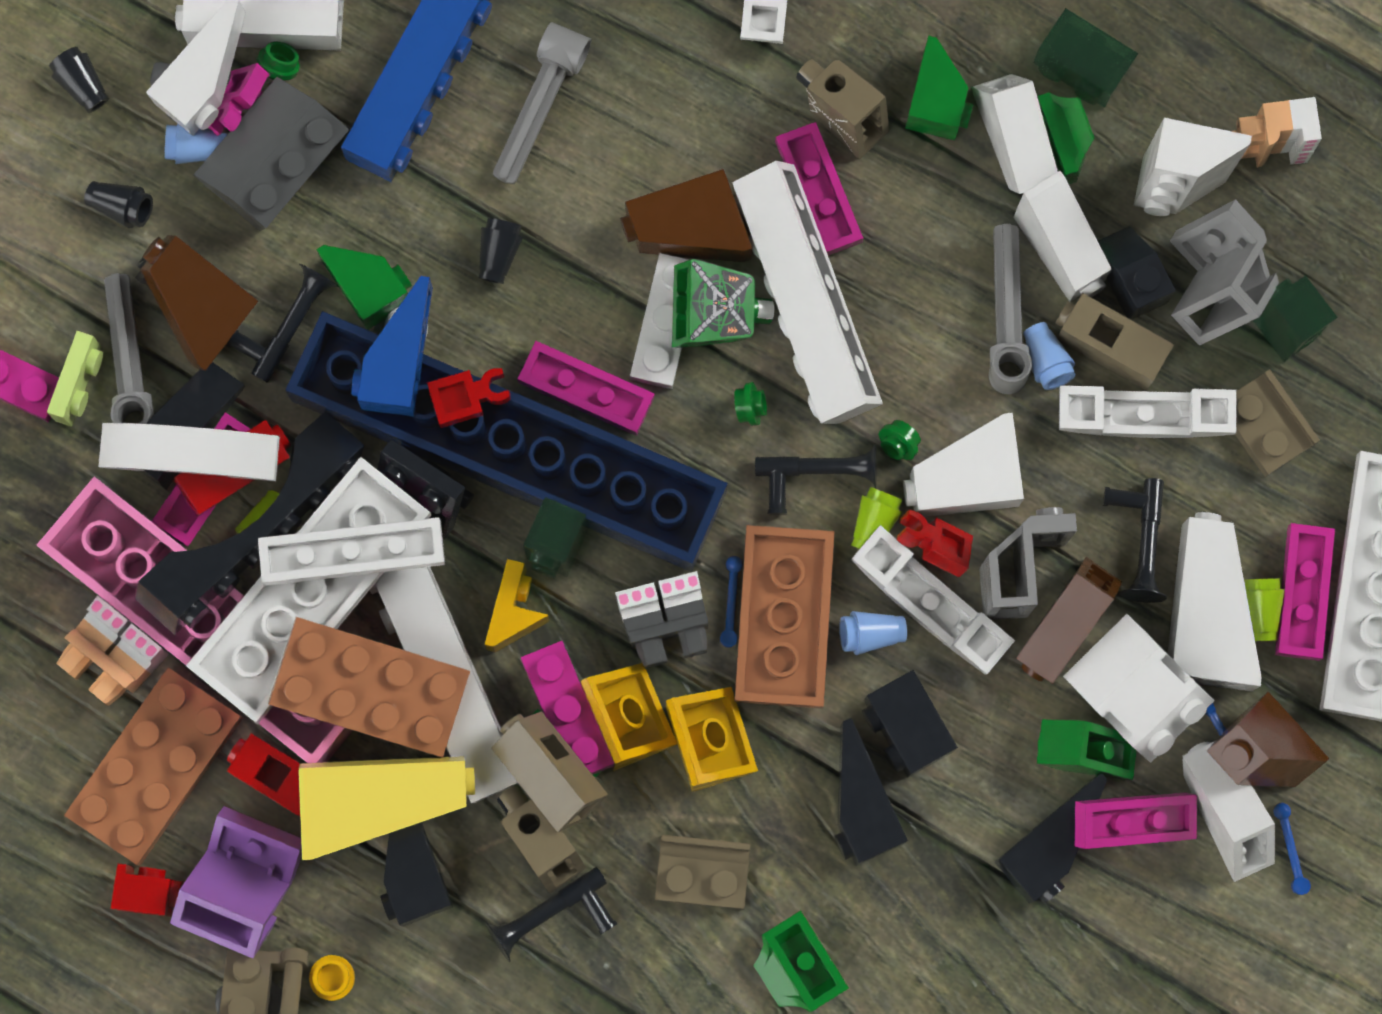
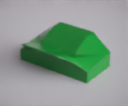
(1067, 133)
(798, 966)

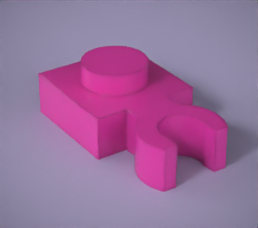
(239, 94)

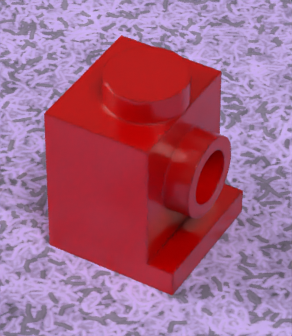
(145, 892)

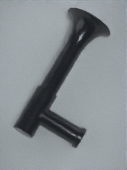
(271, 355)
(779, 467)
(1150, 501)
(581, 890)

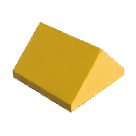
(628, 714)
(711, 737)

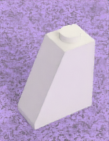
(1016, 130)
(1063, 237)
(969, 474)
(1232, 814)

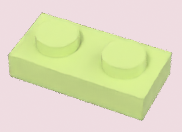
(70, 394)

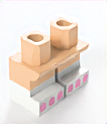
(1282, 128)
(115, 647)

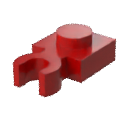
(459, 398)
(941, 542)

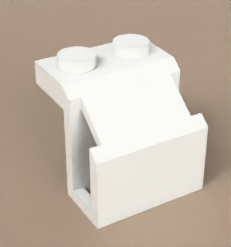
(1139, 688)

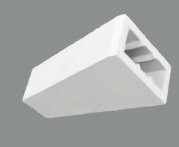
(294, 22)
(1210, 609)

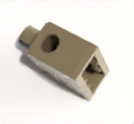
(845, 105)
(546, 849)

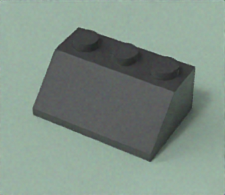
(271, 153)

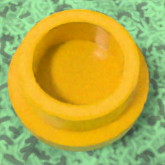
(332, 977)

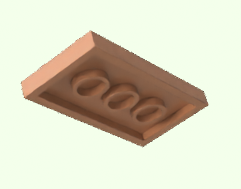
(784, 616)
(368, 687)
(153, 766)

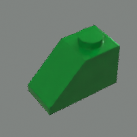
(939, 95)
(366, 282)
(1085, 749)

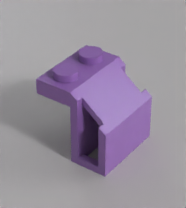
(238, 883)

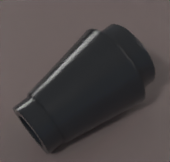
(78, 77)
(120, 202)
(498, 248)

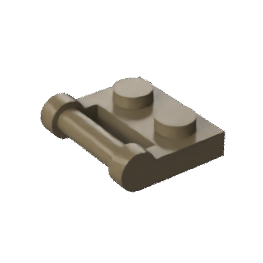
(249, 981)

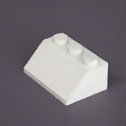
(1185, 165)

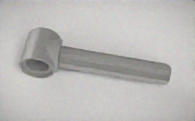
(561, 55)
(1008, 312)
(125, 351)

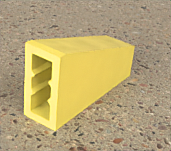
(372, 798)

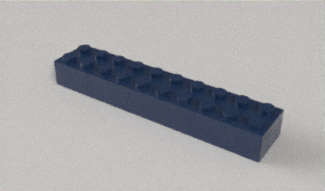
(524, 451)

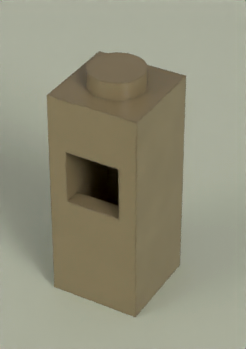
(1113, 340)
(548, 770)

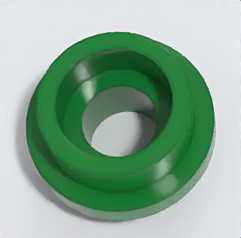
(279, 60)
(750, 404)
(899, 440)

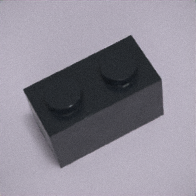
(908, 724)

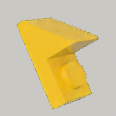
(508, 620)

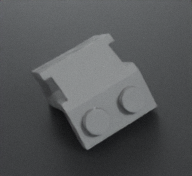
(1230, 268)
(1045, 529)

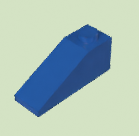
(395, 359)

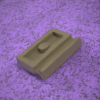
(1270, 424)
(702, 872)

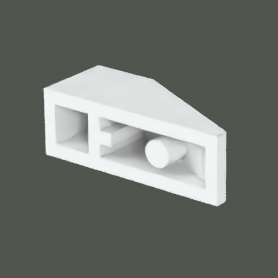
(198, 76)

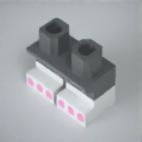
(684, 616)

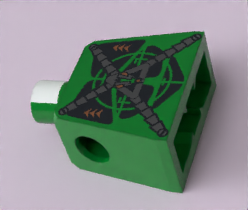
(715, 305)

